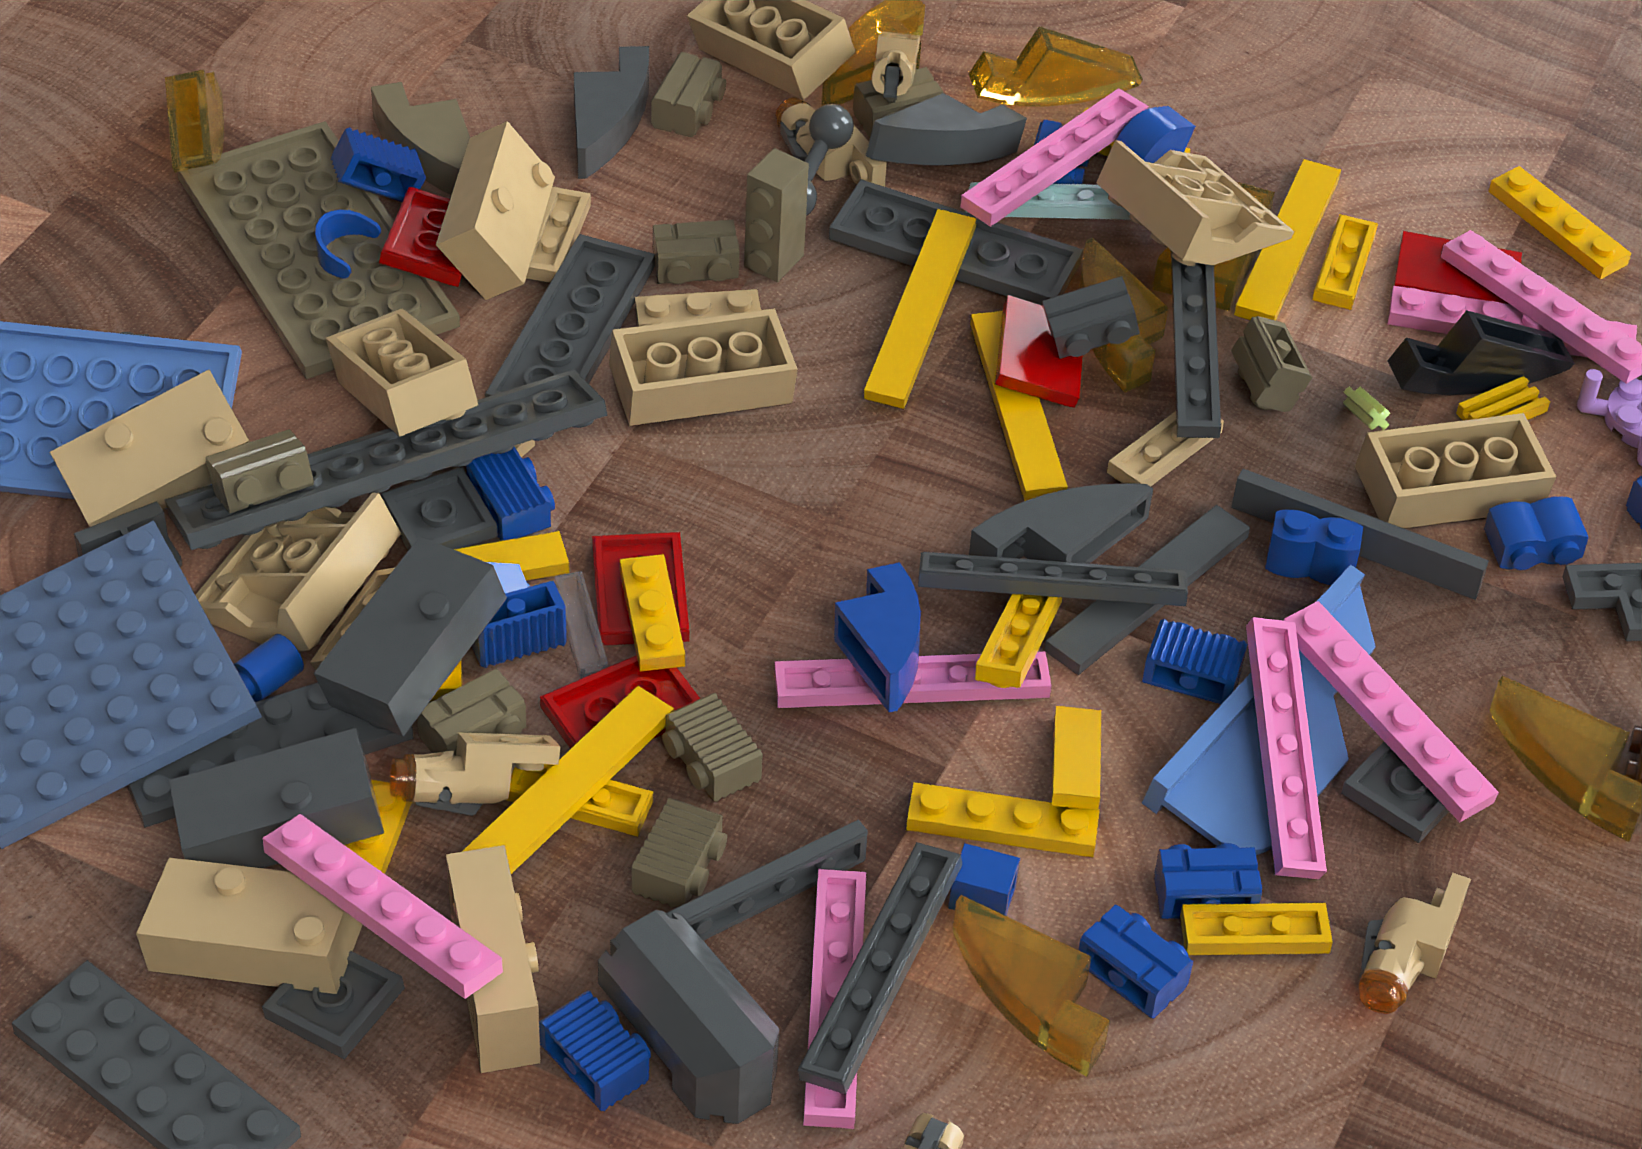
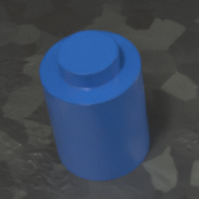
(269, 666)

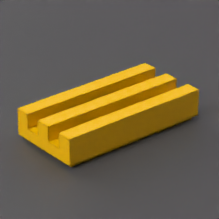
(1502, 398)

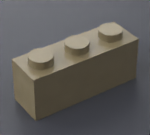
(775, 214)

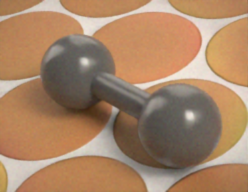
(830, 129)

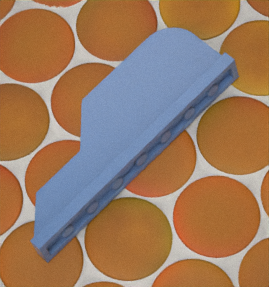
(1218, 772)

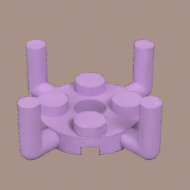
(1620, 411)

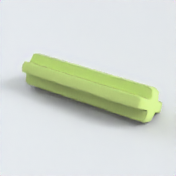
(1366, 408)

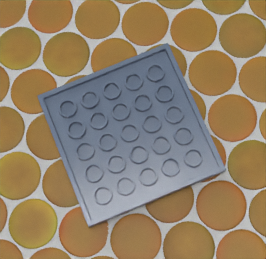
(106, 680)

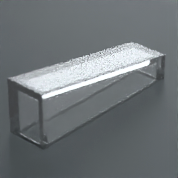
(581, 624)

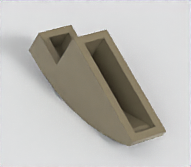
(430, 128)

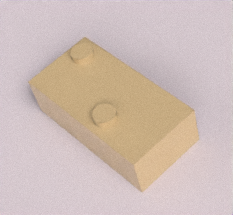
(774, 40)
(496, 211)
(702, 366)
(402, 372)
(150, 450)
(1453, 469)
(488, 909)
(245, 927)

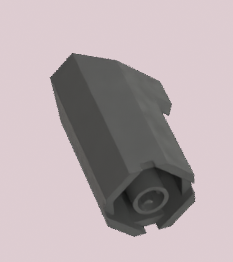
(693, 1017)

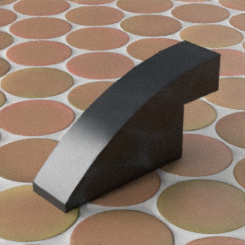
(1478, 357)

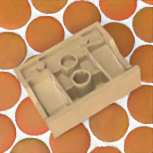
(1190, 206)
(298, 573)

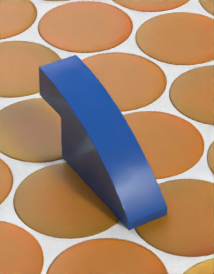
(882, 633)

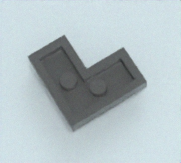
(1608, 587)

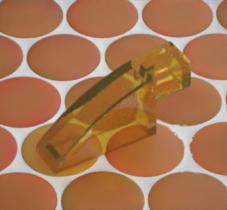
(887, 16)
(1054, 72)
(194, 119)
(1133, 360)
(1570, 755)
(1032, 983)

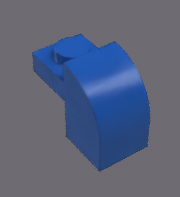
(1156, 132)

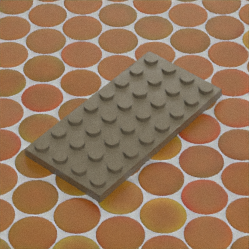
(265, 216)

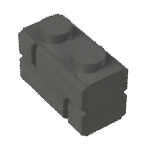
(1091, 317)

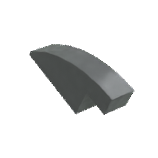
(609, 108)
(945, 134)
(1064, 524)

